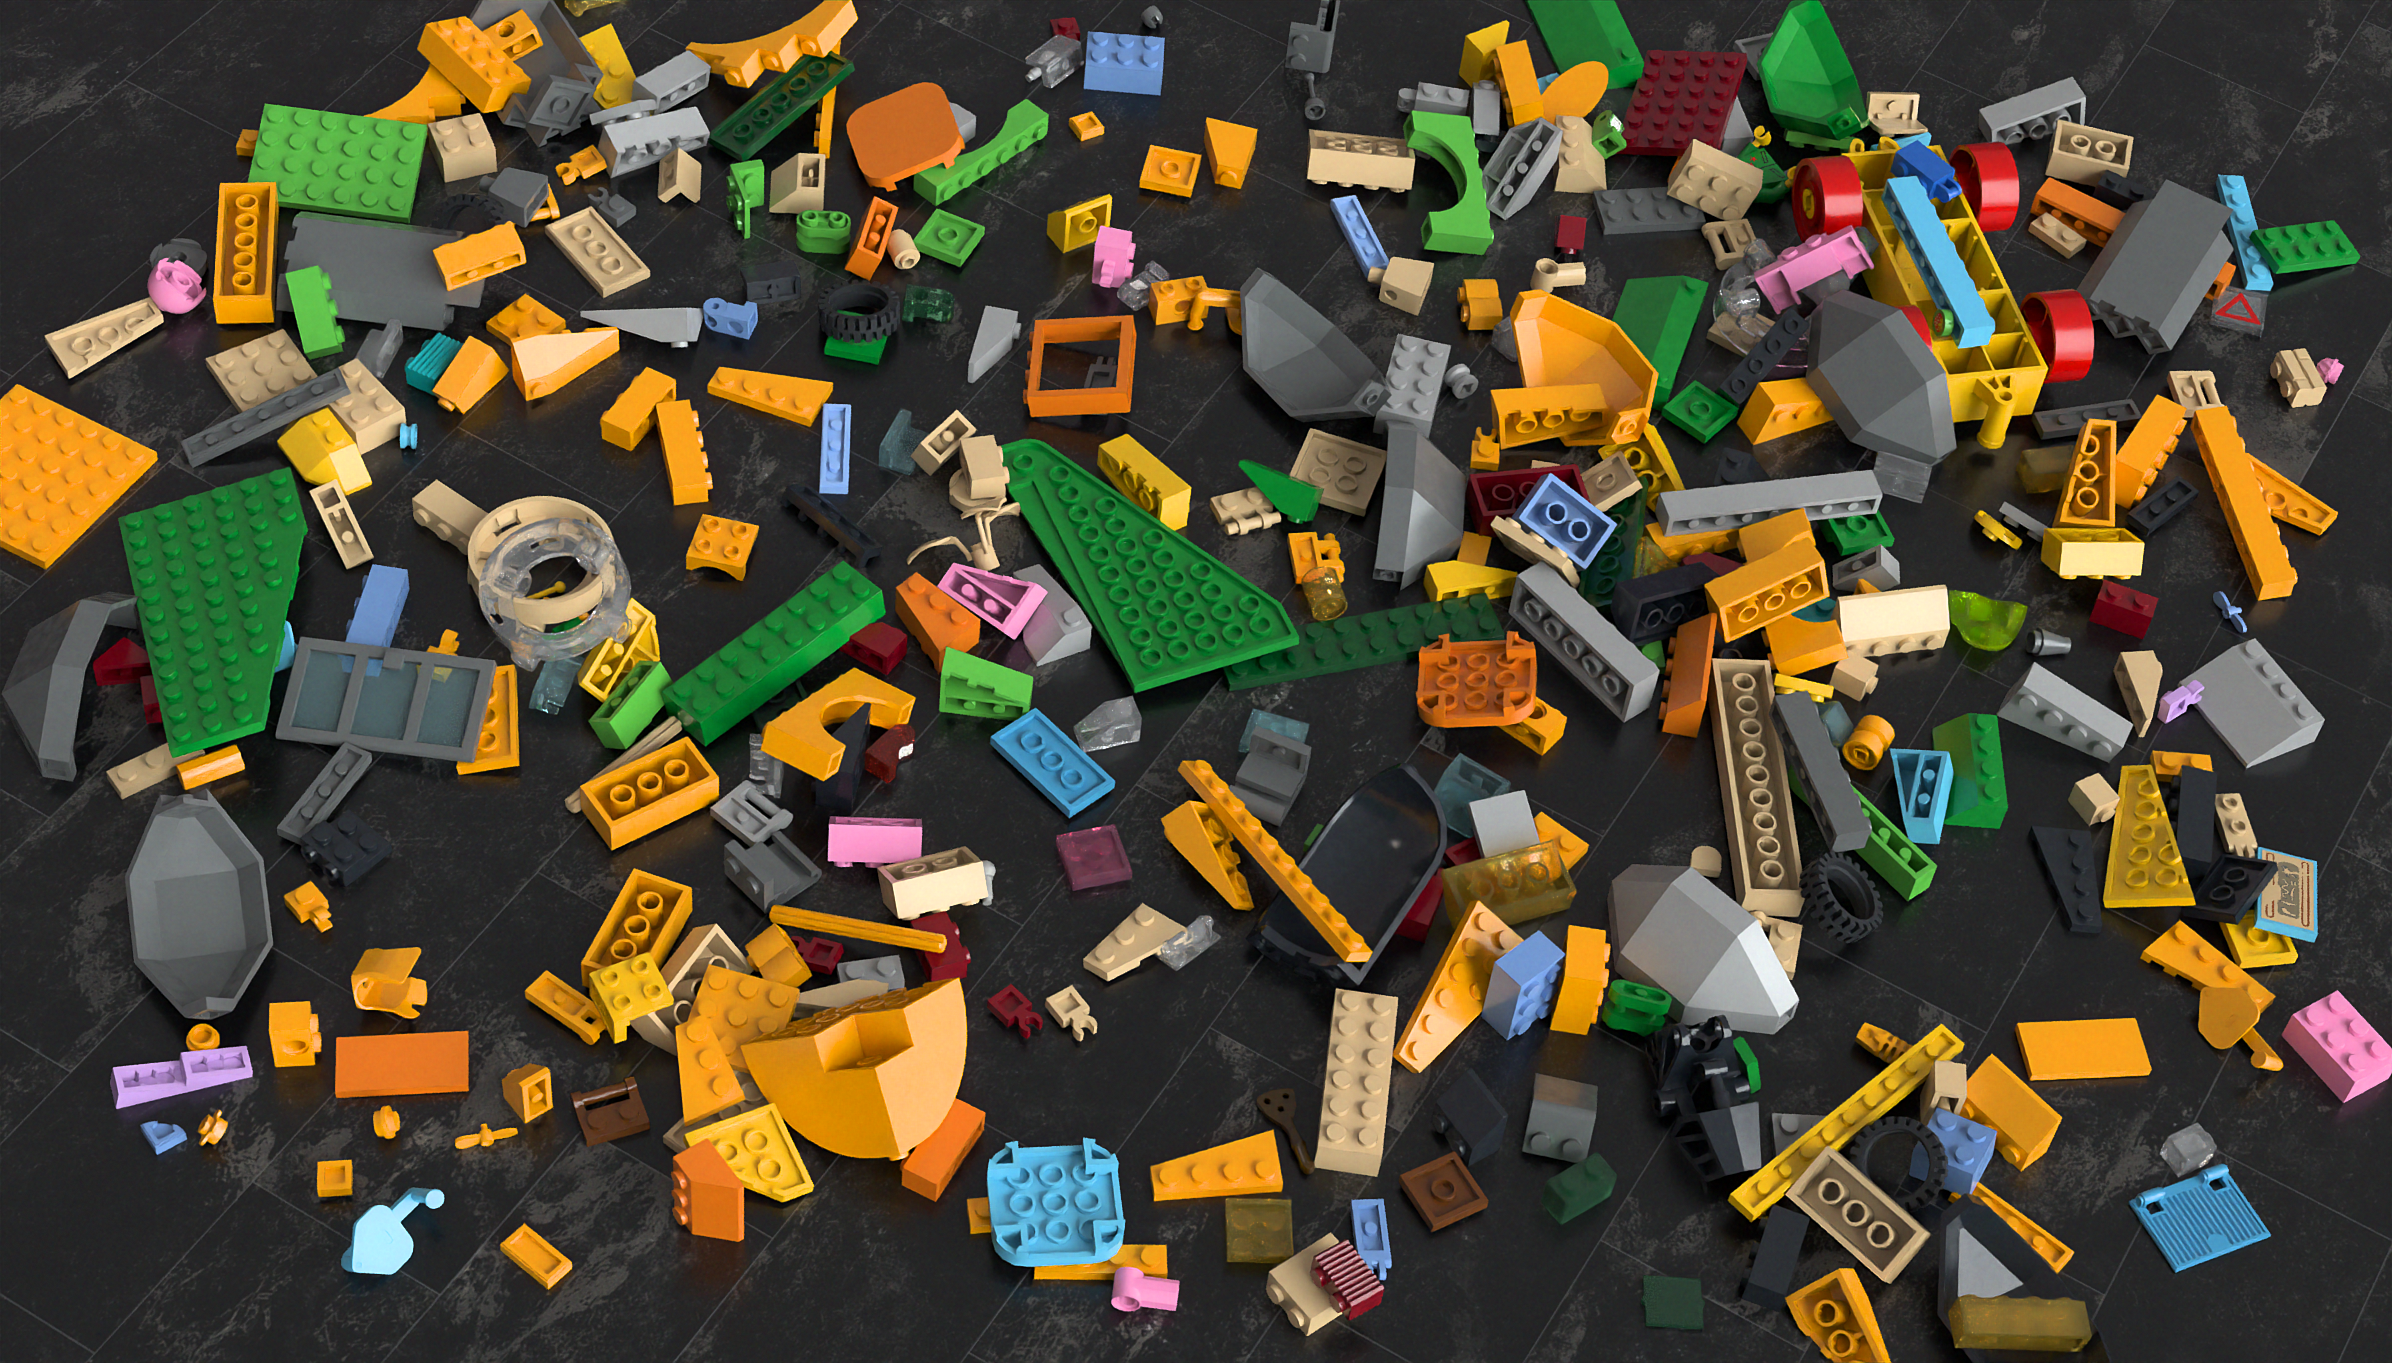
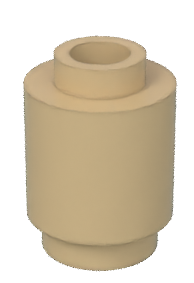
(902, 249)

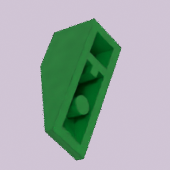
(1286, 492)

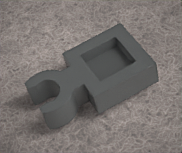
(612, 209)

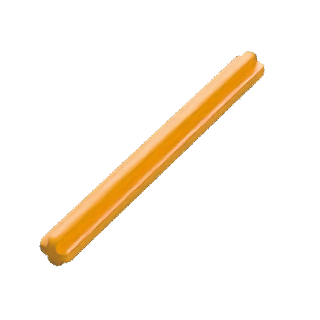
(858, 928)

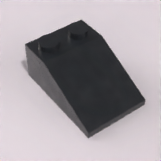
(841, 787)

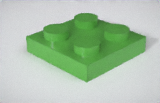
(948, 237)

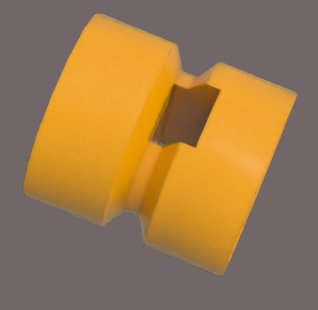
(1868, 742)

